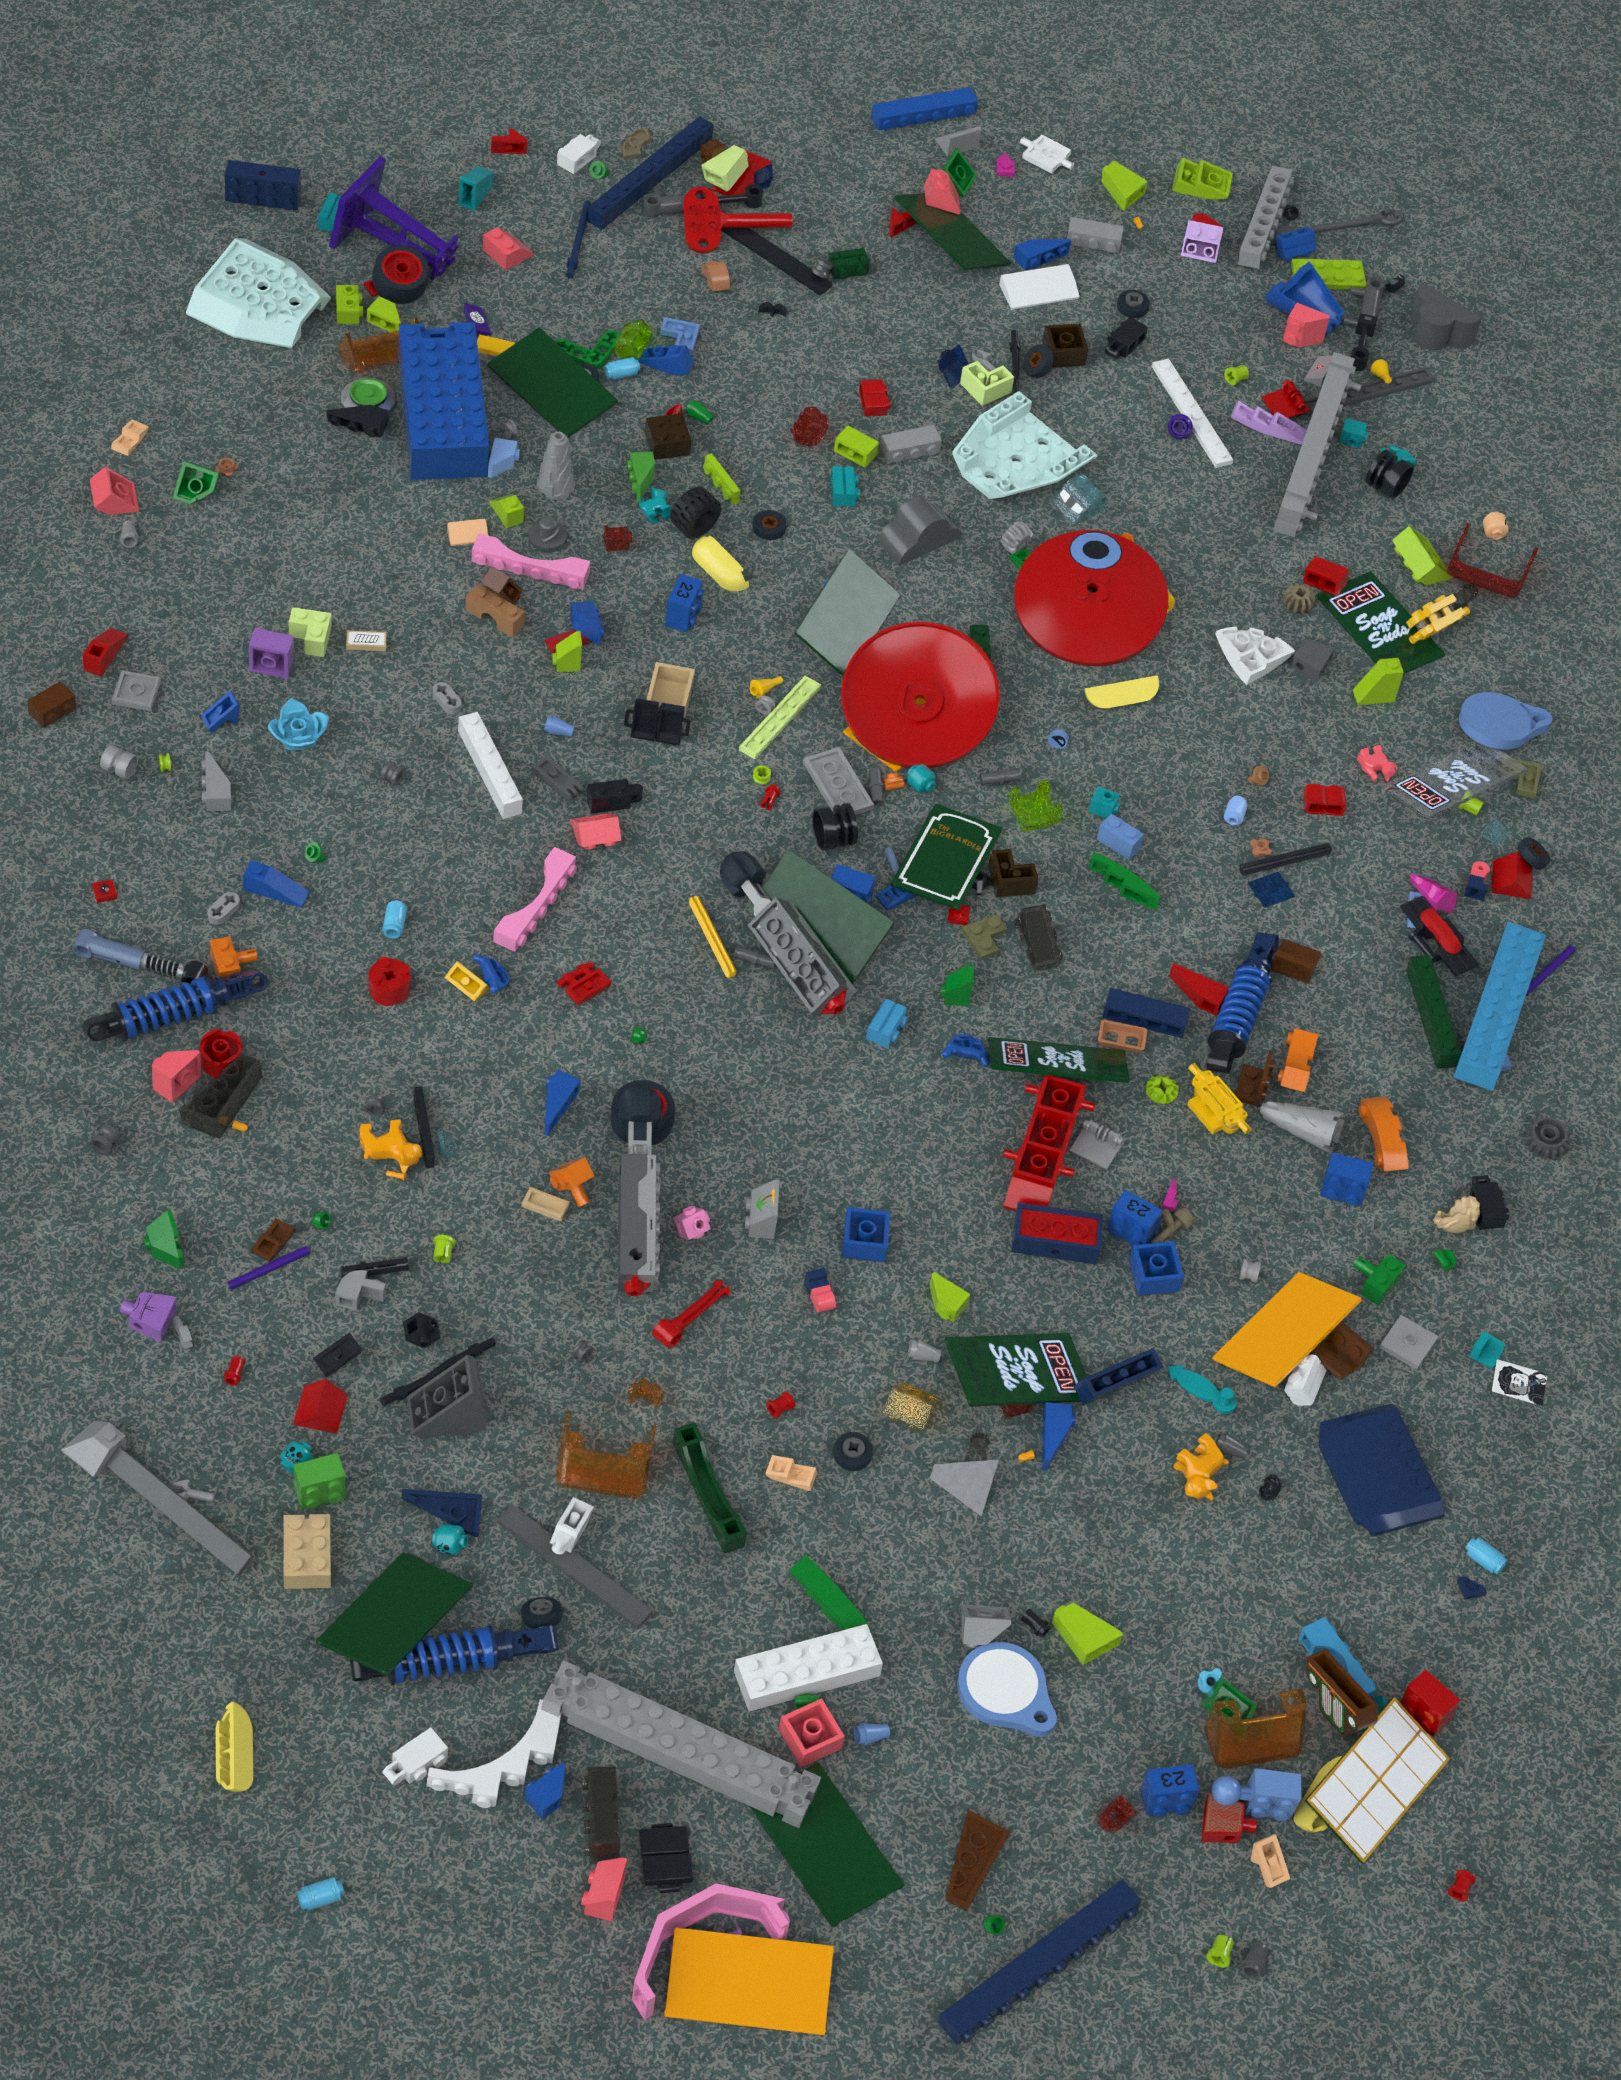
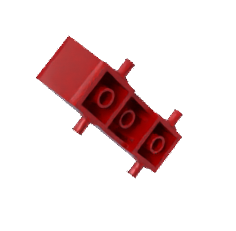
(1046, 1141)

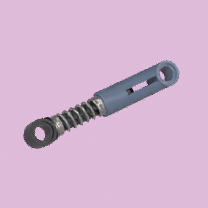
(90, 944)

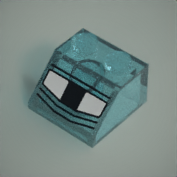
(1079, 499)

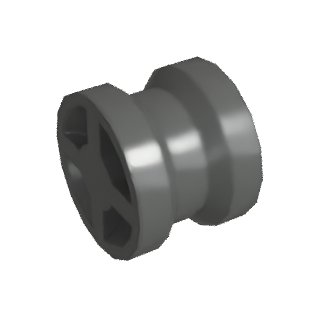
(822, 267)
(392, 773)

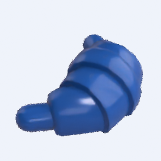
(493, 973)
(966, 1047)

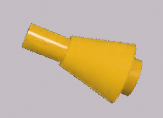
(1380, 369)
(761, 686)

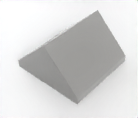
(963, 140)

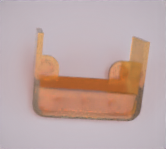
(370, 350)
(603, 1471)

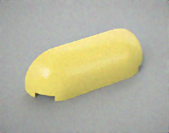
(719, 564)
(1123, 692)
(234, 1749)
(1304, 1815)

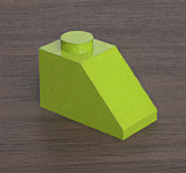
(383, 315)
(508, 510)
(568, 653)
(948, 1298)

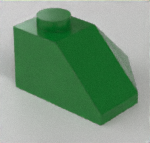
(195, 482)
(958, 986)
(164, 1241)

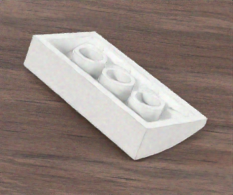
(1039, 286)

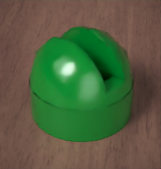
(638, 1035)
(324, 1217)
(997, 1922)

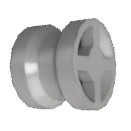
(1249, 1270)

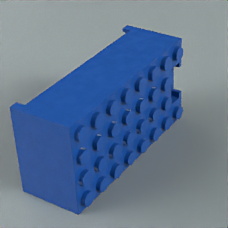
(443, 401)

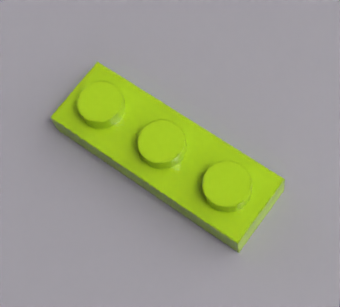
(721, 479)

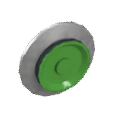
(368, 392)

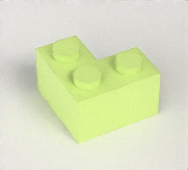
(986, 385)
(312, 627)

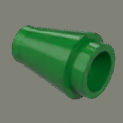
(698, 411)

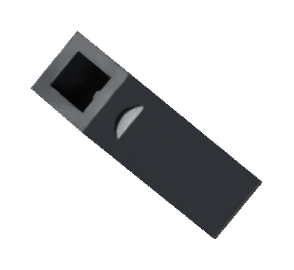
(364, 418)

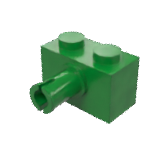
(1381, 1277)

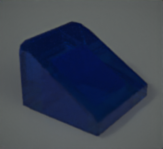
(764, 176)

